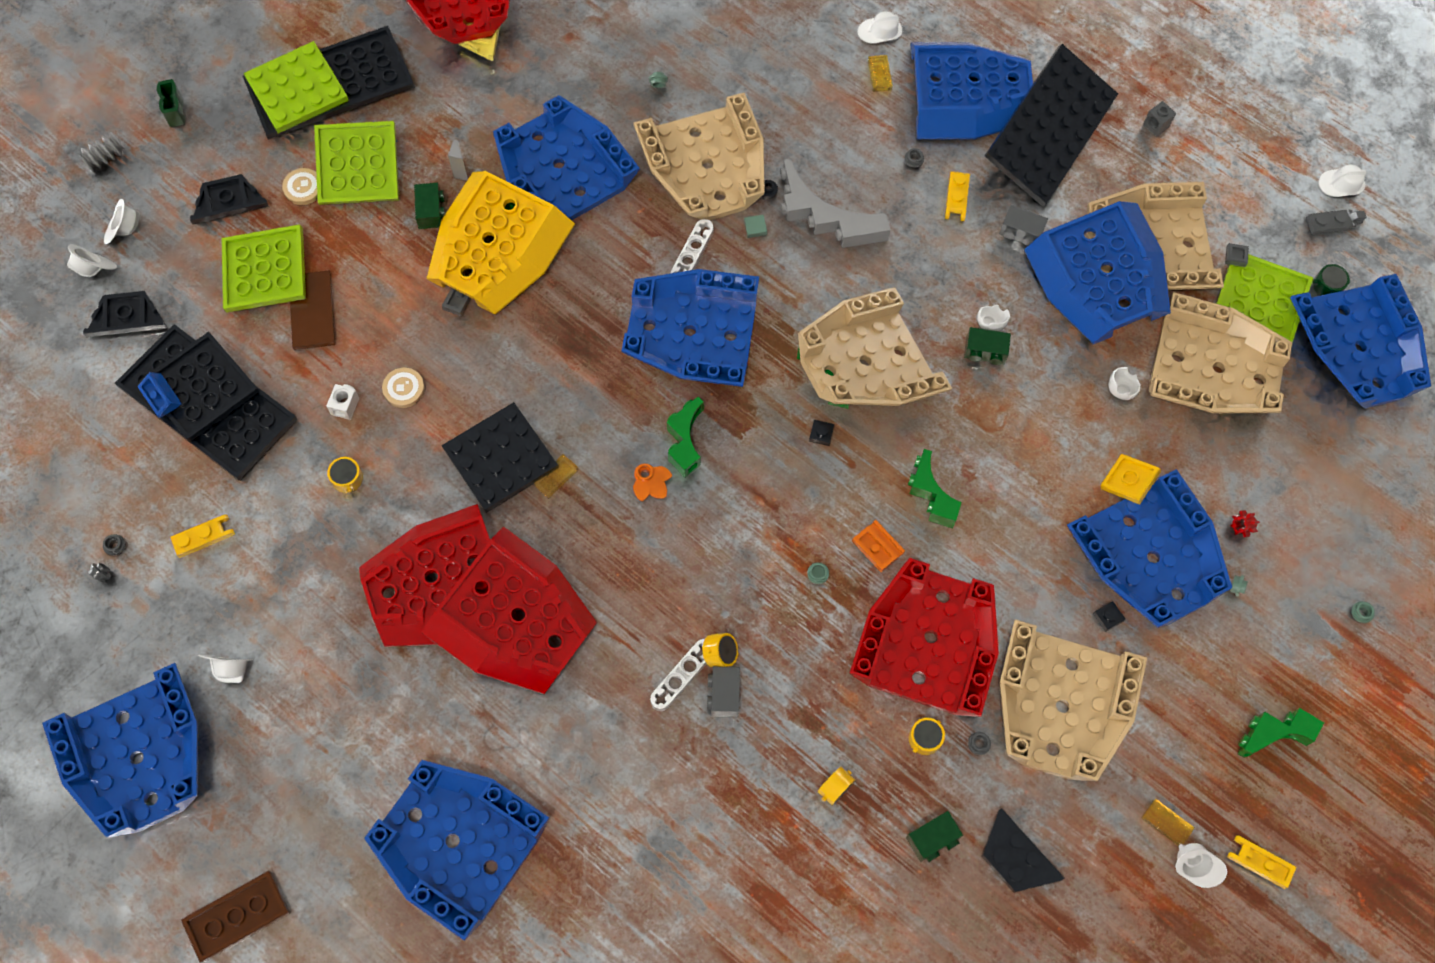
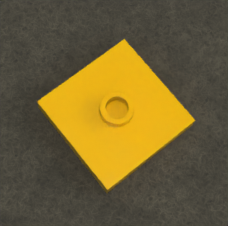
(1130, 478)

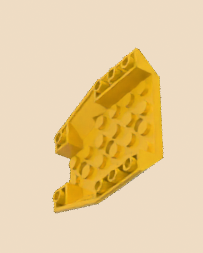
(521, 248)

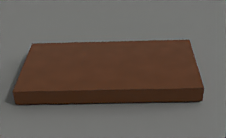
(314, 317)
(235, 916)

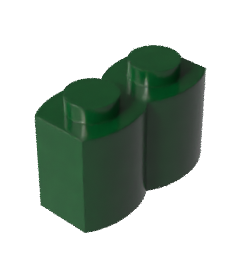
(171, 103)

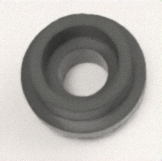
(914, 153)
(112, 539)
(99, 572)
(984, 738)

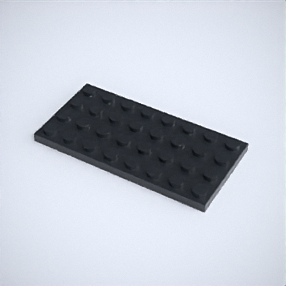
(367, 70)
(1051, 125)
(236, 439)

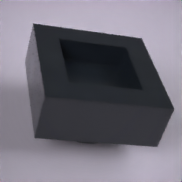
(821, 432)
(1109, 616)

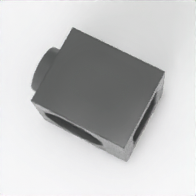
(1159, 118)

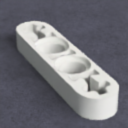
(688, 251)
(678, 672)

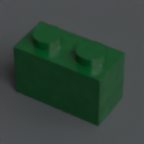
(429, 205)
(987, 346)
(934, 836)

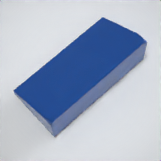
(158, 394)

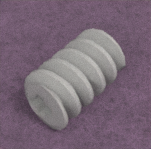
(101, 151)

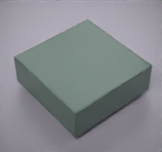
(755, 226)

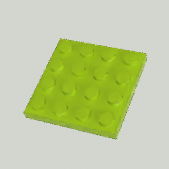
(296, 87)
(356, 162)
(263, 268)
(1264, 294)

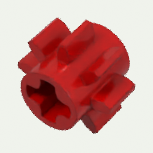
(1239, 525)

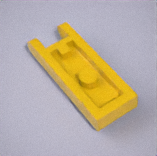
(957, 194)
(201, 536)
(1263, 863)

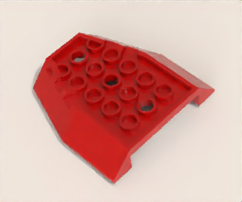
(449, 17)
(431, 547)
(481, 626)
(954, 667)

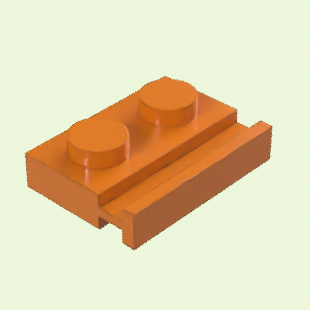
(878, 546)

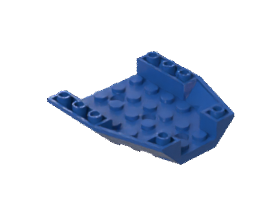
(956, 104)
(586, 147)
(1073, 278)
(696, 300)
(1383, 326)
(1172, 528)
(98, 753)
(447, 880)

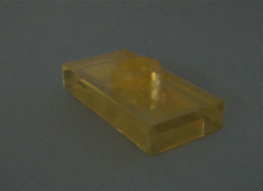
(880, 73)

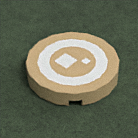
(301, 186)
(403, 387)

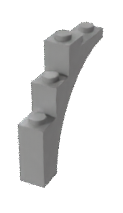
(849, 227)

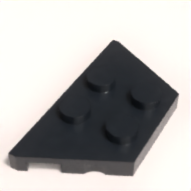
(226, 198)
(124, 314)
(1017, 857)

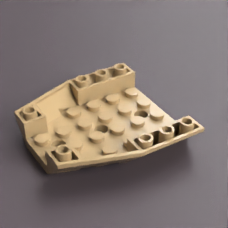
(726, 140)
(1174, 217)
(868, 331)
(1224, 338)
(1098, 695)

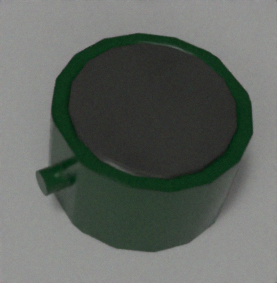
(1331, 279)

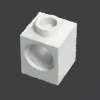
(343, 409)

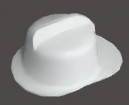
(881, 28)
(1343, 181)
(122, 223)
(86, 262)
(227, 669)
(1200, 866)

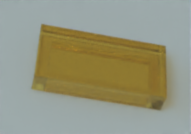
(554, 480)
(1167, 822)

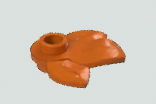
(653, 484)

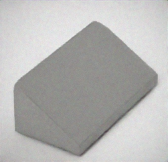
(457, 162)

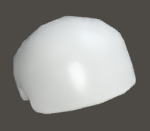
(992, 318)
(1123, 384)

